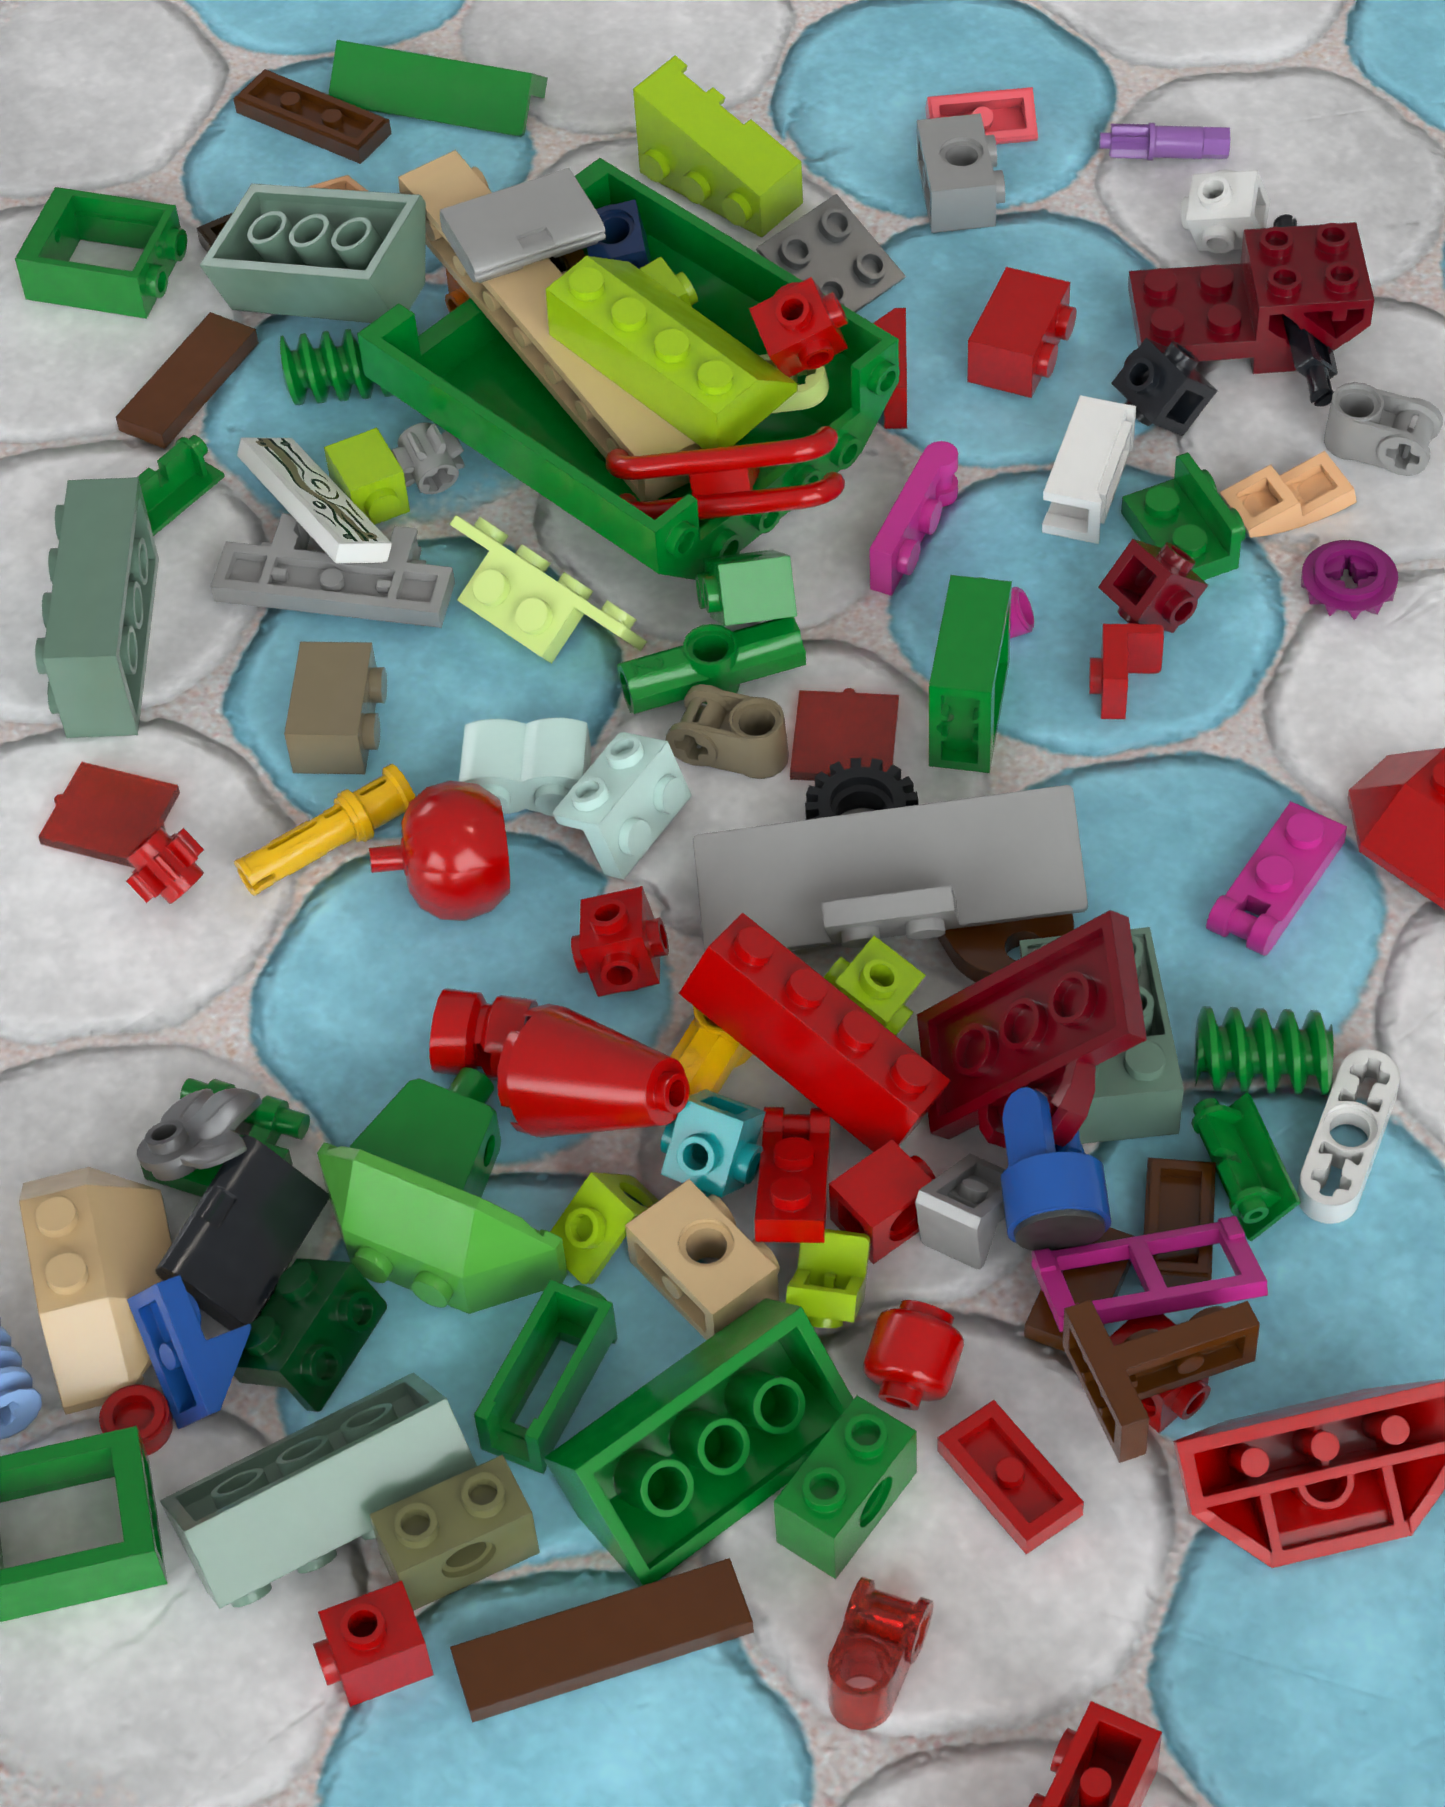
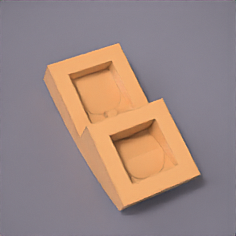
(1290, 500)

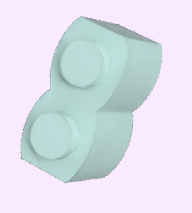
(526, 763)

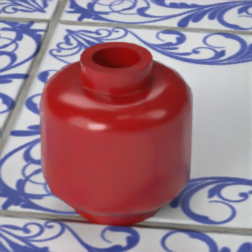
(913, 1354)

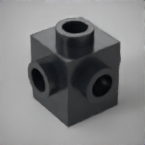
(1164, 385)

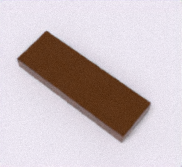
(312, 116)
(187, 380)

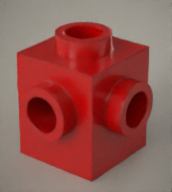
(800, 327)
(619, 942)

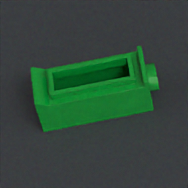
(565, 1314)

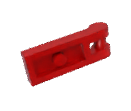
(793, 1177)

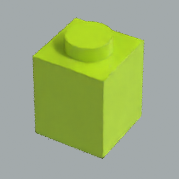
(369, 475)

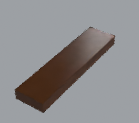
(601, 1640)

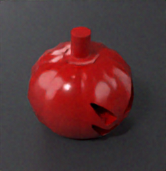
(451, 851)

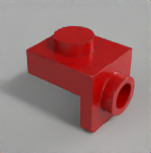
(1124, 651)

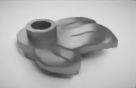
(197, 1133)

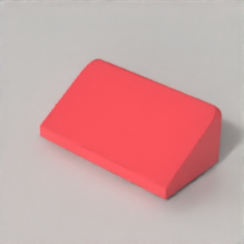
(1004, 113)

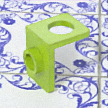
(596, 1221)

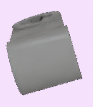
(1375, 428)

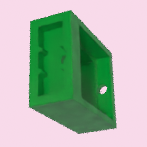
(106, 219)
(969, 673)
(92, 1572)

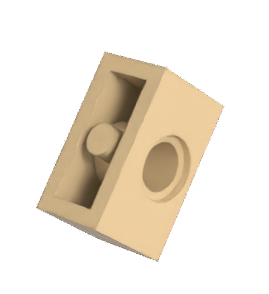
(690, 1227)

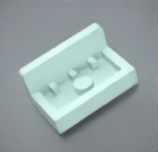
(625, 800)

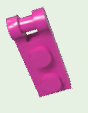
(913, 516)
(1277, 878)

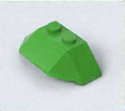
(434, 1235)

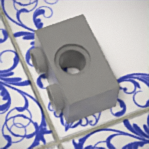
(958, 173)

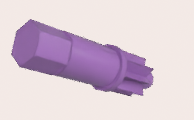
(1154, 141)

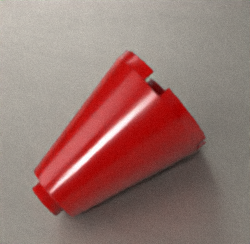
(584, 1077)

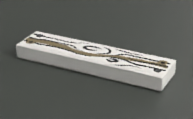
(314, 500)

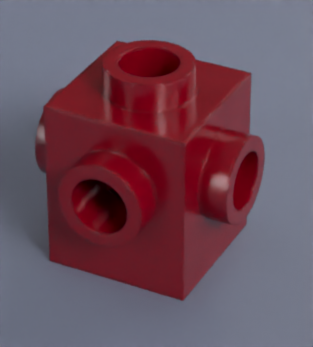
(1154, 585)

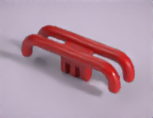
(726, 475)

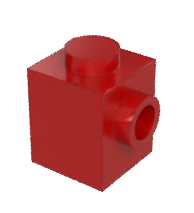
(372, 1644)

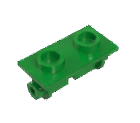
(178, 482)
(1245, 1163)

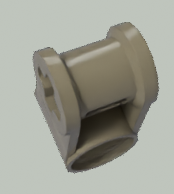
(734, 732)

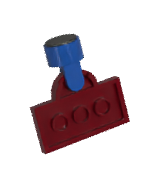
(1026, 1069)

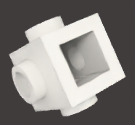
(1223, 207)

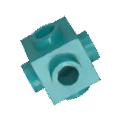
(713, 1144)

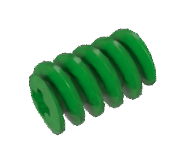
(324, 368)
(1264, 1049)

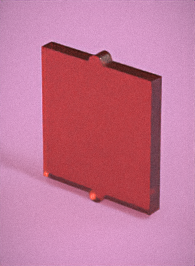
(842, 727)
(107, 813)

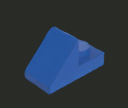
(188, 1367)

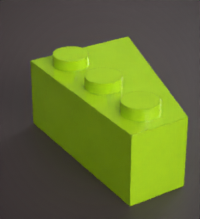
(711, 155)

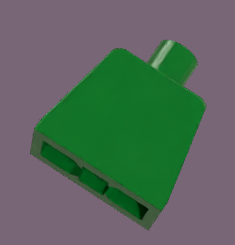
(439, 1131)

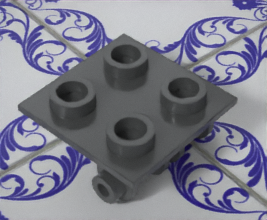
(836, 253)

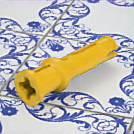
(351, 817)

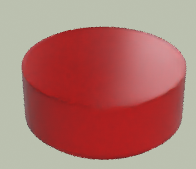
(139, 1407)

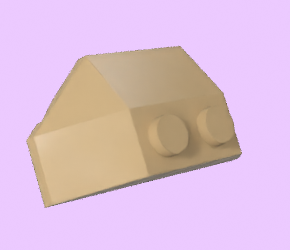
(89, 1251)

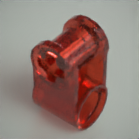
(876, 1642)

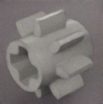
(429, 457)

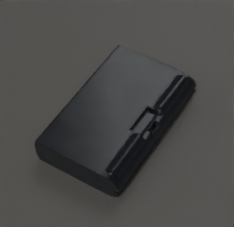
(243, 1234)

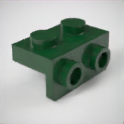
(311, 1330)

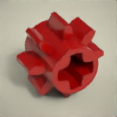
(165, 865)

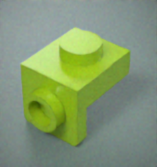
(831, 1278)

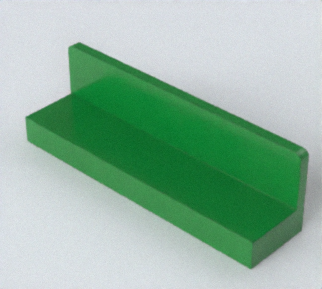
(434, 88)

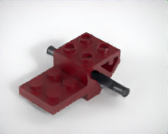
(1280, 307)

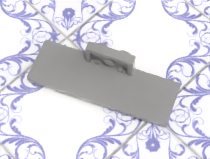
(896, 870)

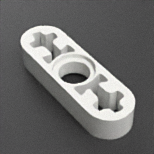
(1357, 1160)

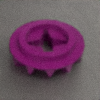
(1369, 568)

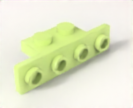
(528, 603)

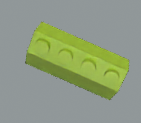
(663, 351)

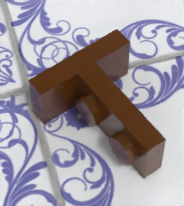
(1152, 1363)

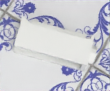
(1088, 468)

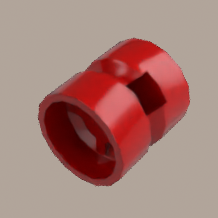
(473, 1032)

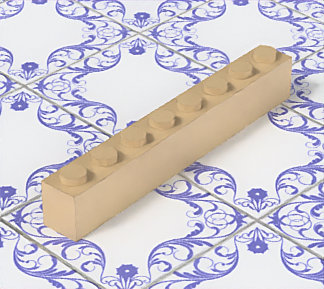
(519, 312)

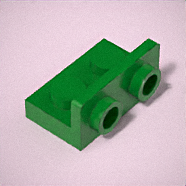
(1189, 516)

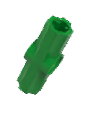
(714, 658)

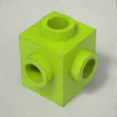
(878, 983)

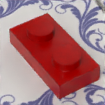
(1010, 1476)

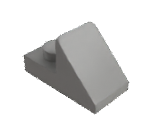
(962, 1210)

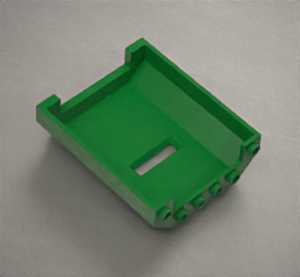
(489, 398)

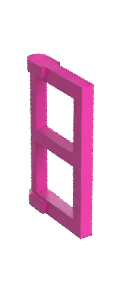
(1157, 1298)

